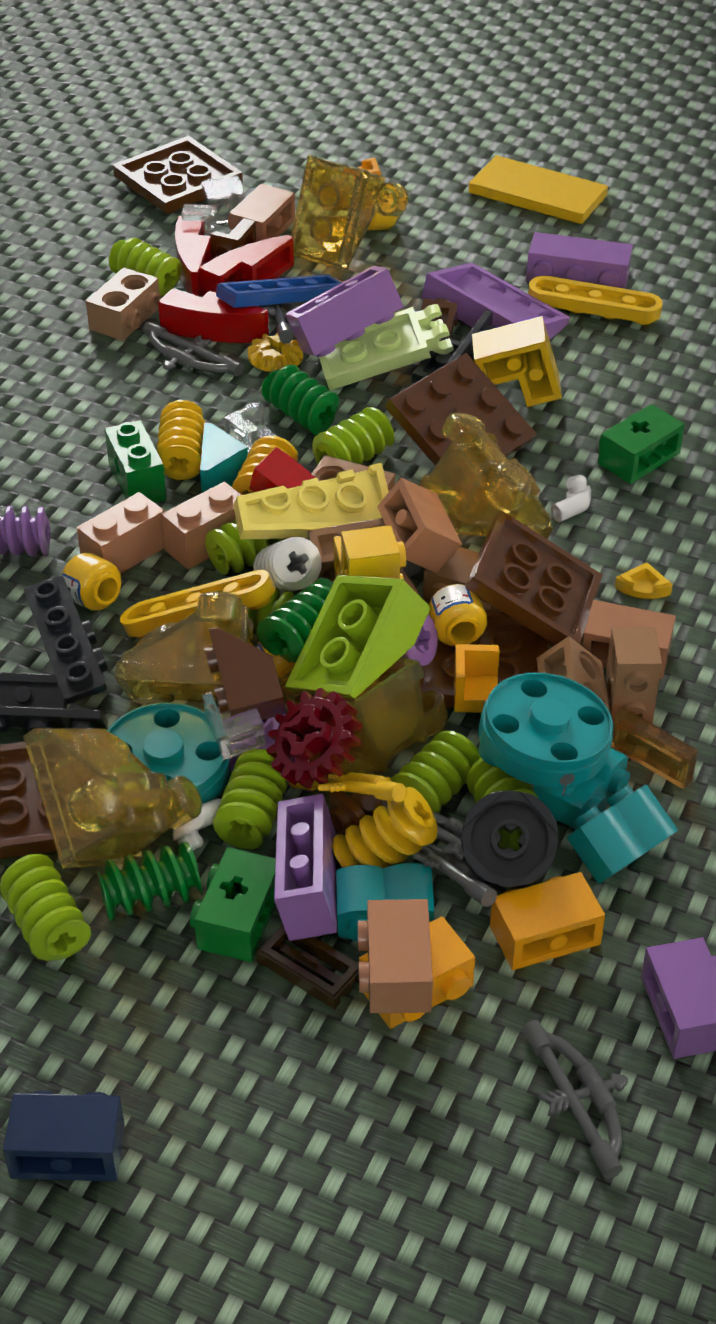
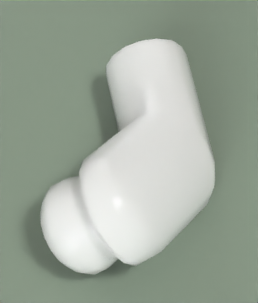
(576, 499)
(189, 832)

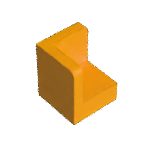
(474, 676)

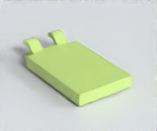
(387, 347)

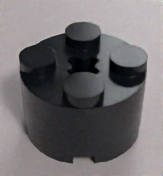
(509, 812)

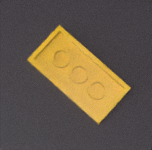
(538, 189)

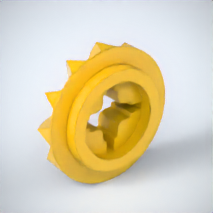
(265, 353)

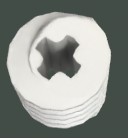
(302, 562)

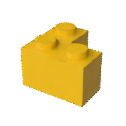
(523, 354)
(369, 553)

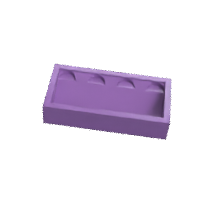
(480, 291)

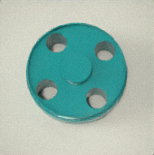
(545, 731)
(175, 742)

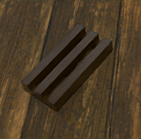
(305, 970)

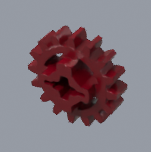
(314, 738)

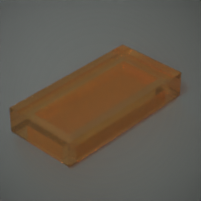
(654, 748)

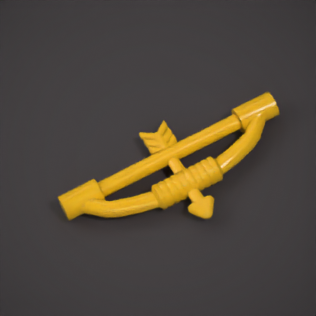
(361, 783)

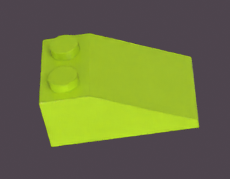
(358, 635)

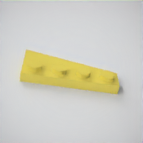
(312, 506)

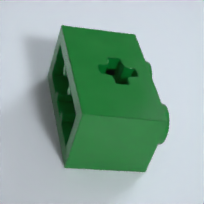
(640, 443)
(135, 461)
(235, 905)

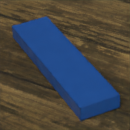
(275, 290)

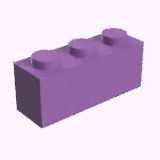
(579, 259)
(345, 311)
(305, 868)

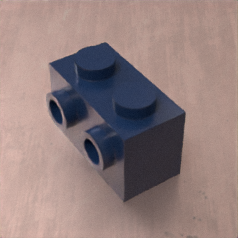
(64, 1136)

